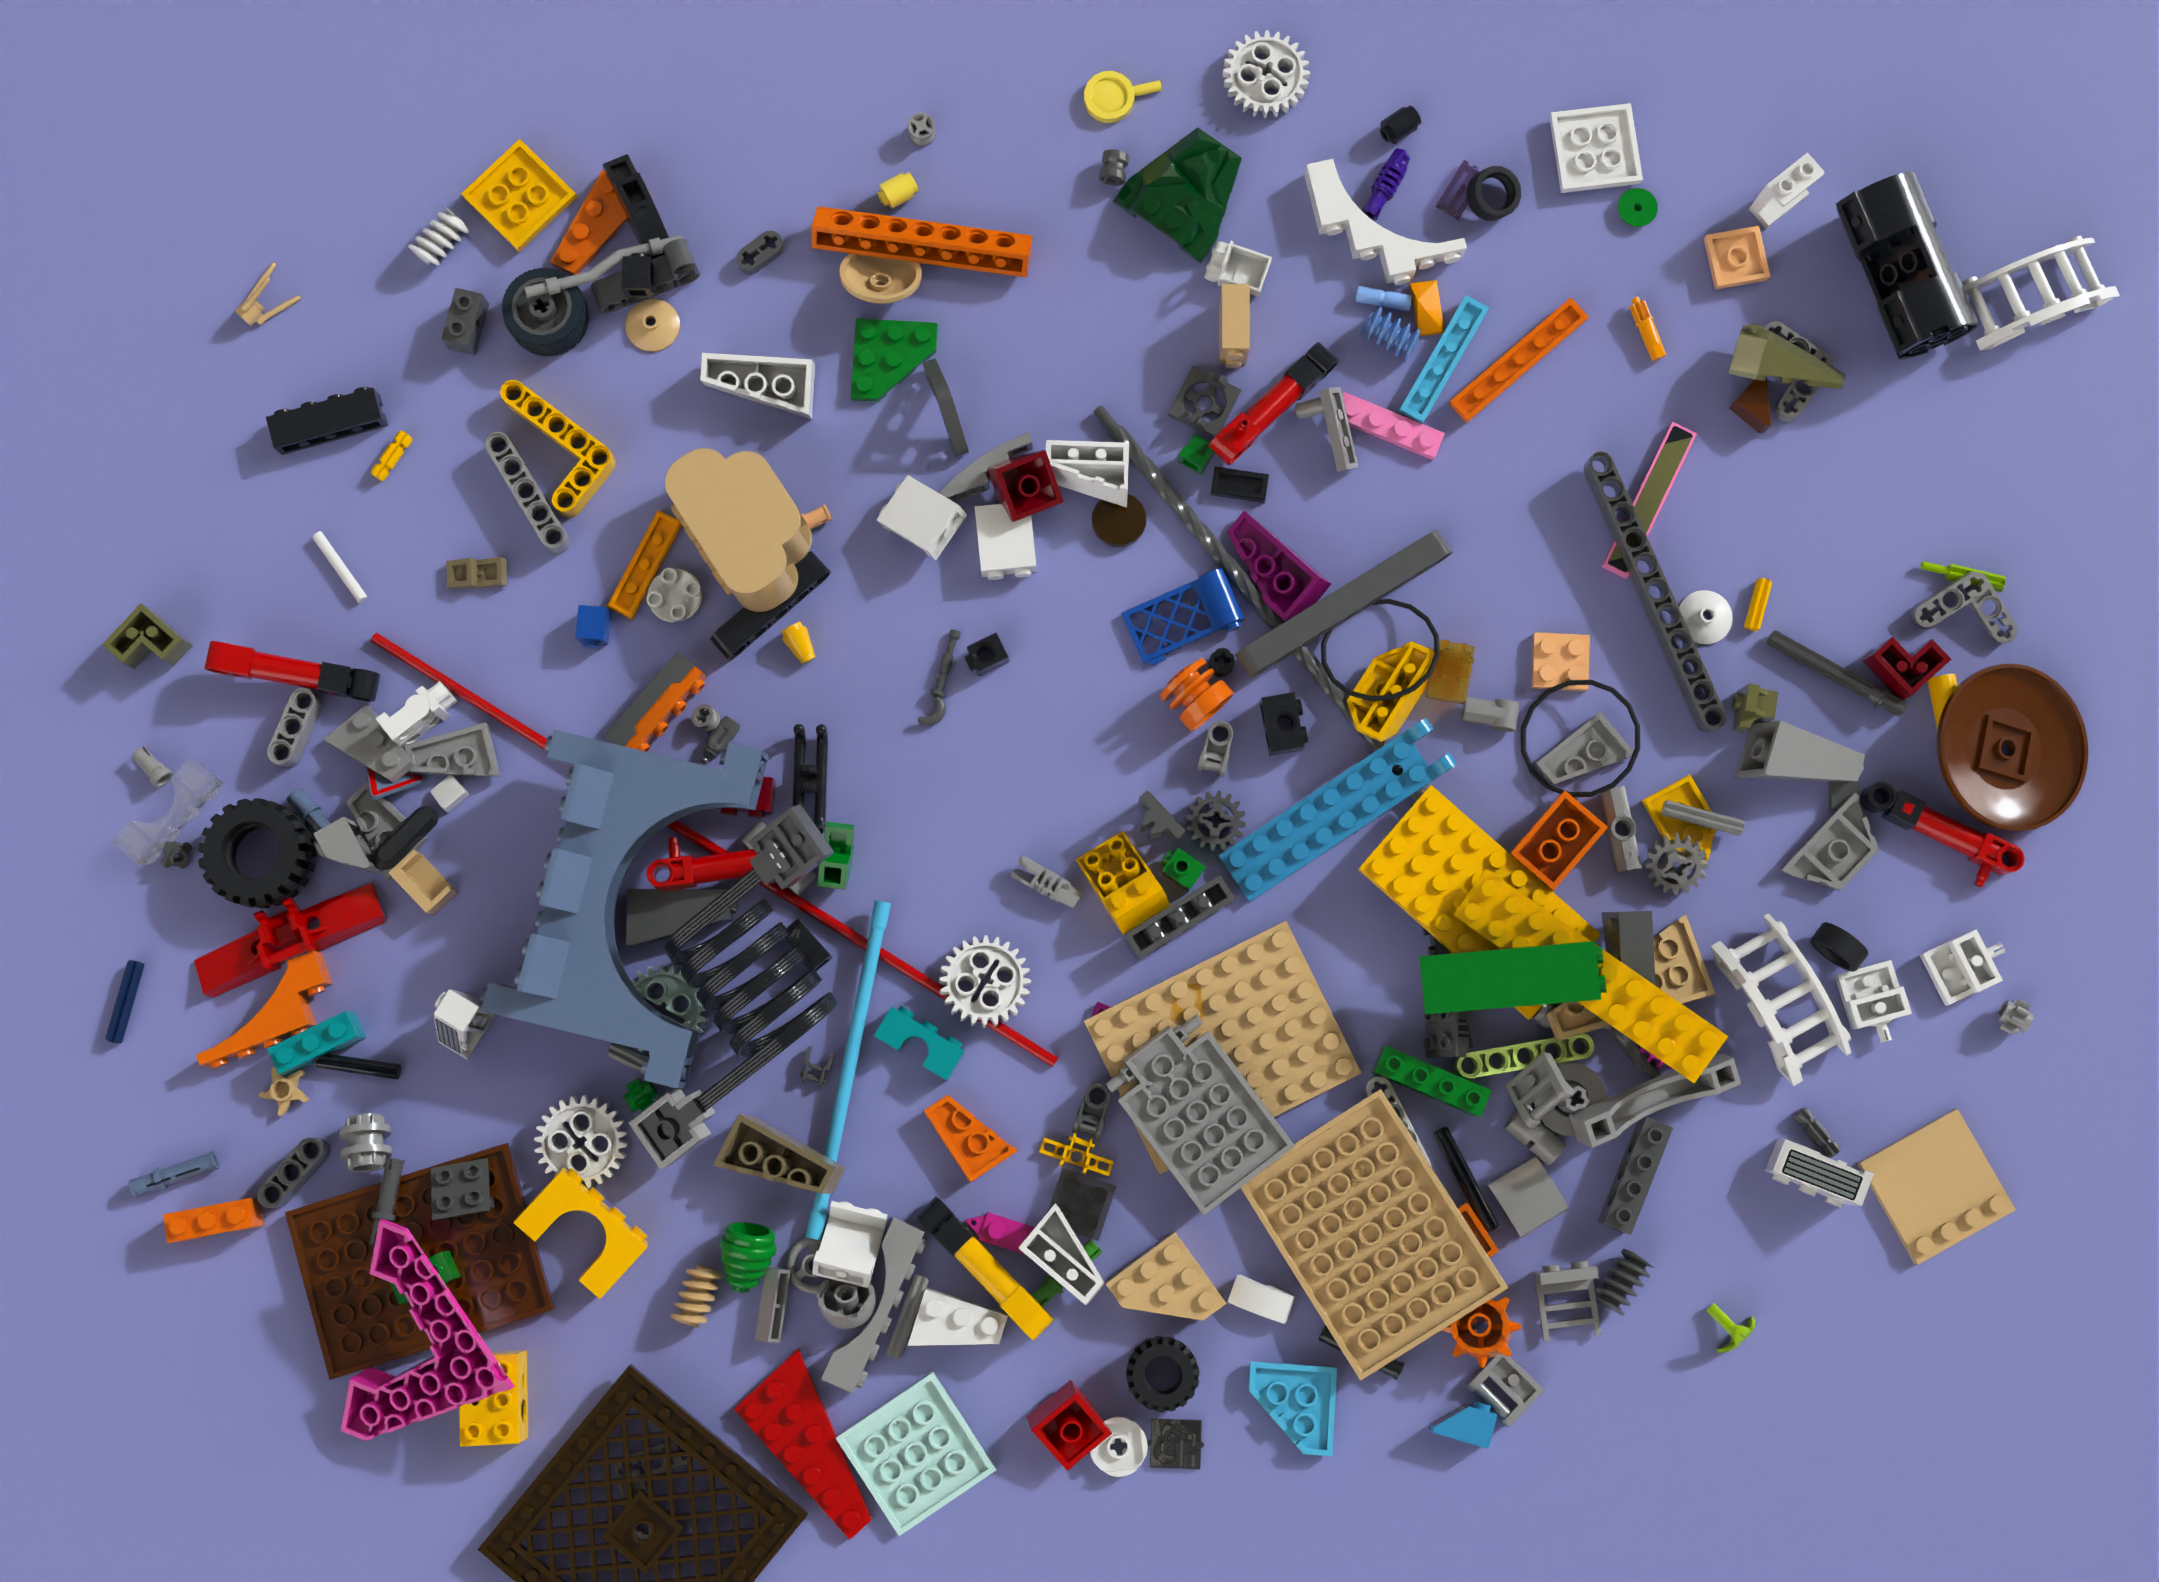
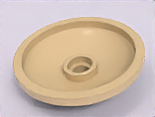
(879, 279)

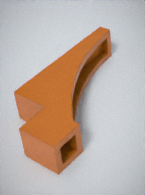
(282, 1015)

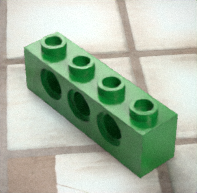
(1431, 1081)

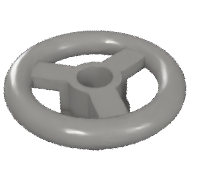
(796, 1277)

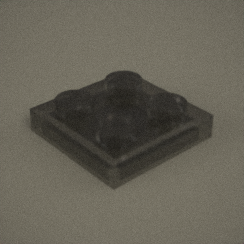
(1083, 1202)

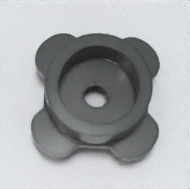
(171, 849)

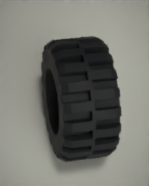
(221, 848)

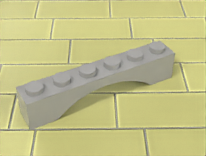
(1615, 1114)
(848, 1361)

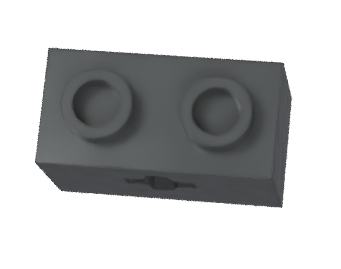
(465, 321)

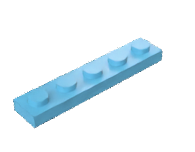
(1444, 359)

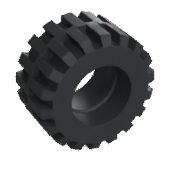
(1170, 1398)

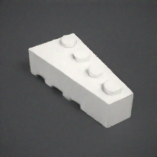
(766, 380)

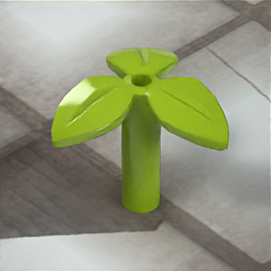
(1737, 1332)

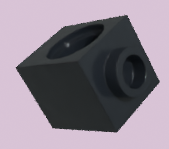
(637, 275)
(989, 643)

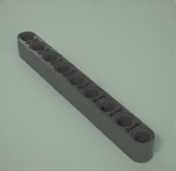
(1343, 603)

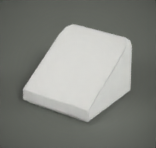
(449, 793)

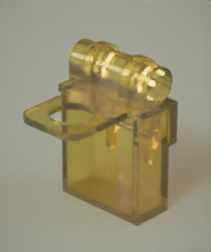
(1452, 673)

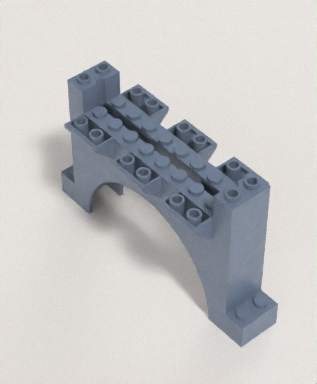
(573, 962)

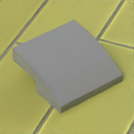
(1528, 1197)

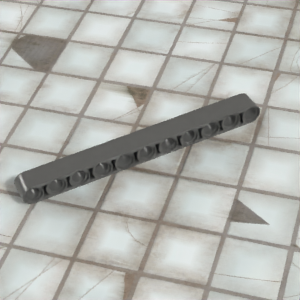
(1656, 578)

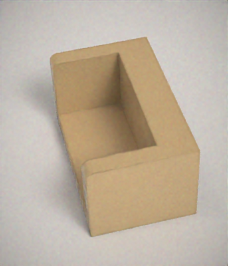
(423, 882)

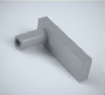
(1333, 407)

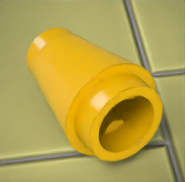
(799, 642)

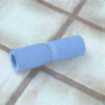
(1387, 299)

